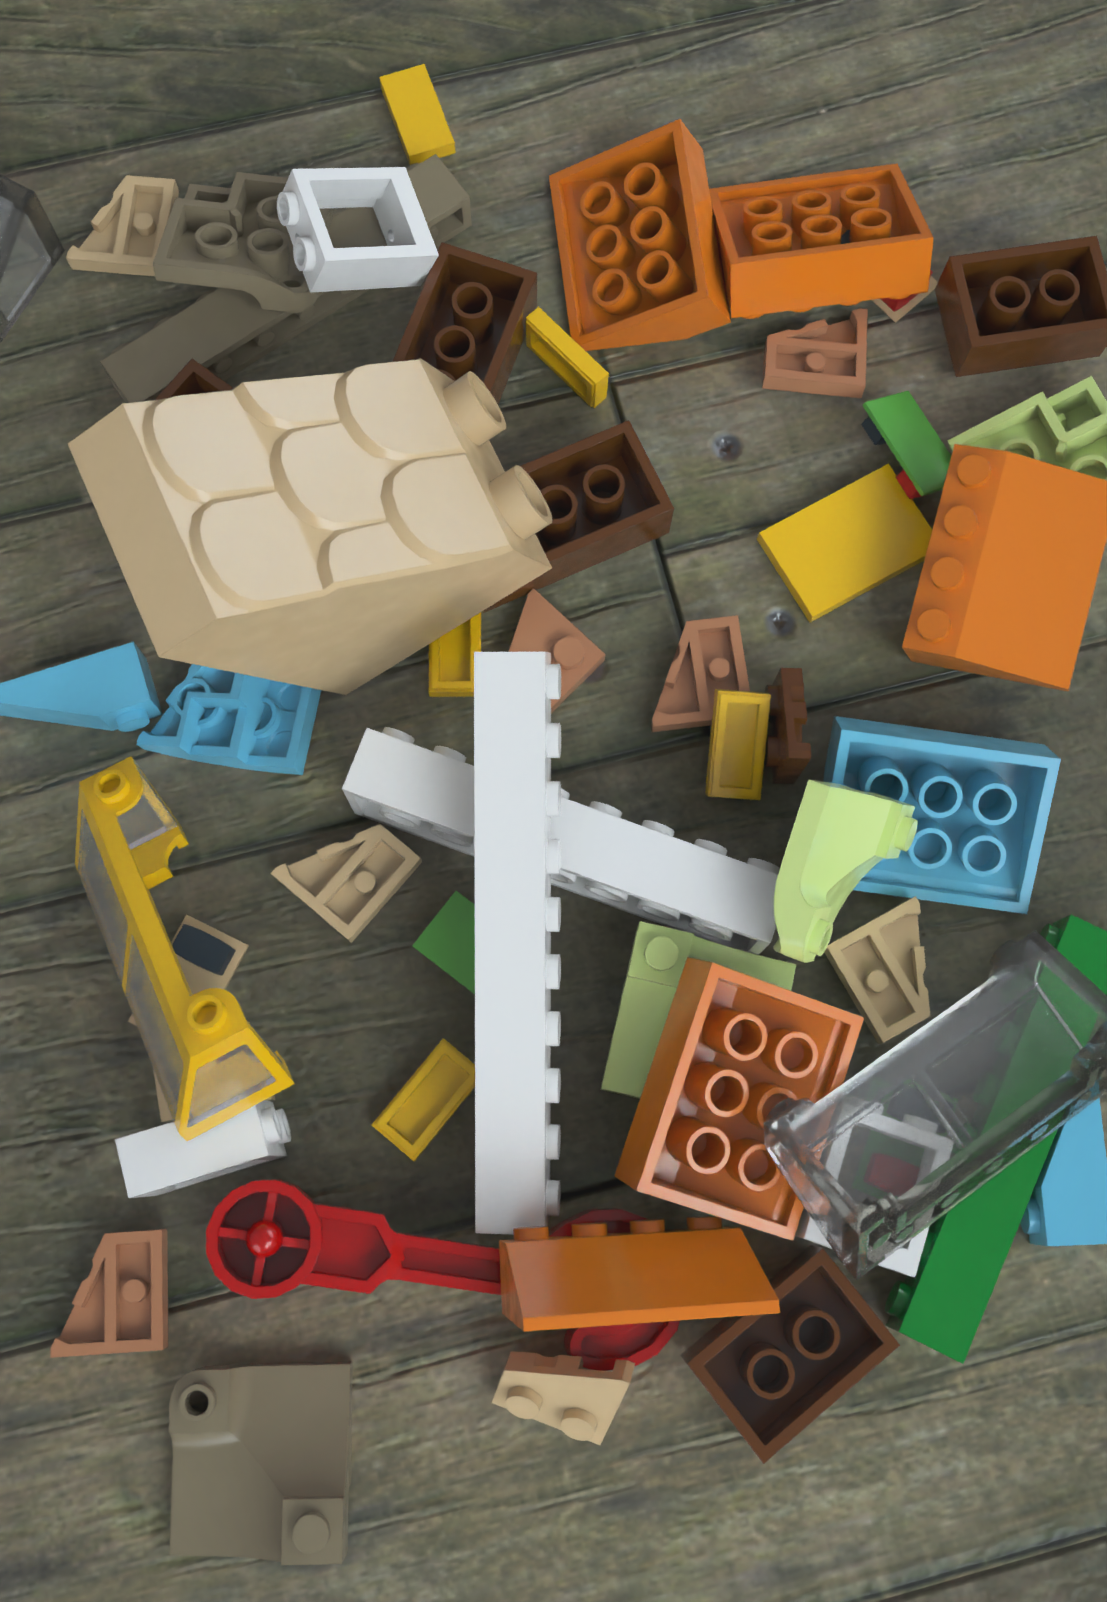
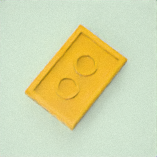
(847, 543)

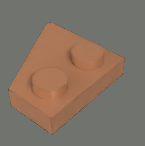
(547, 630)
(705, 660)
(122, 1299)

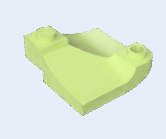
(1056, 430)
(830, 849)
(649, 990)

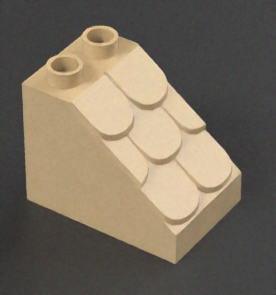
(313, 519)

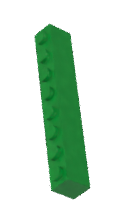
(973, 1239)

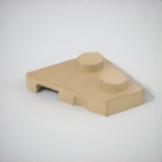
(127, 228)
(351, 879)
(885, 971)
(563, 1393)

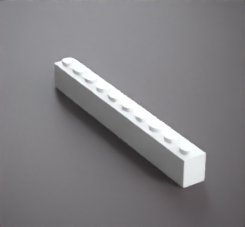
(514, 939)

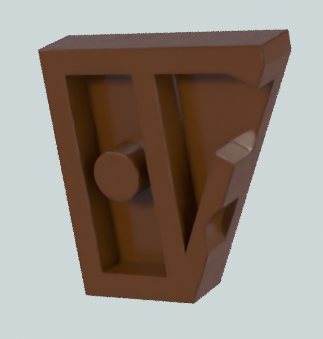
(788, 707)

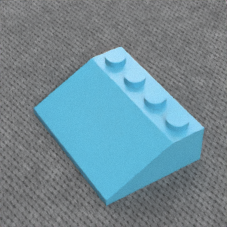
(975, 805)

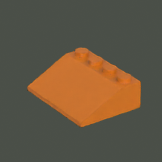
(639, 243)
(786, 247)
(1009, 569)
(716, 1074)
(631, 1275)

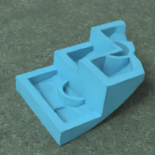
(236, 722)

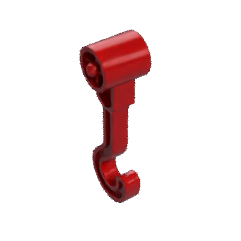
(276, 1237)

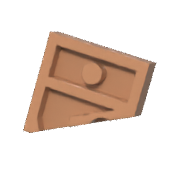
(819, 358)

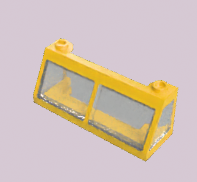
(198, 1043)

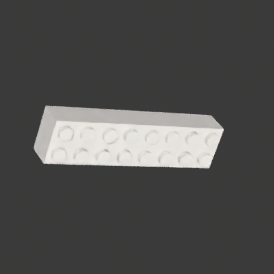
(601, 853)

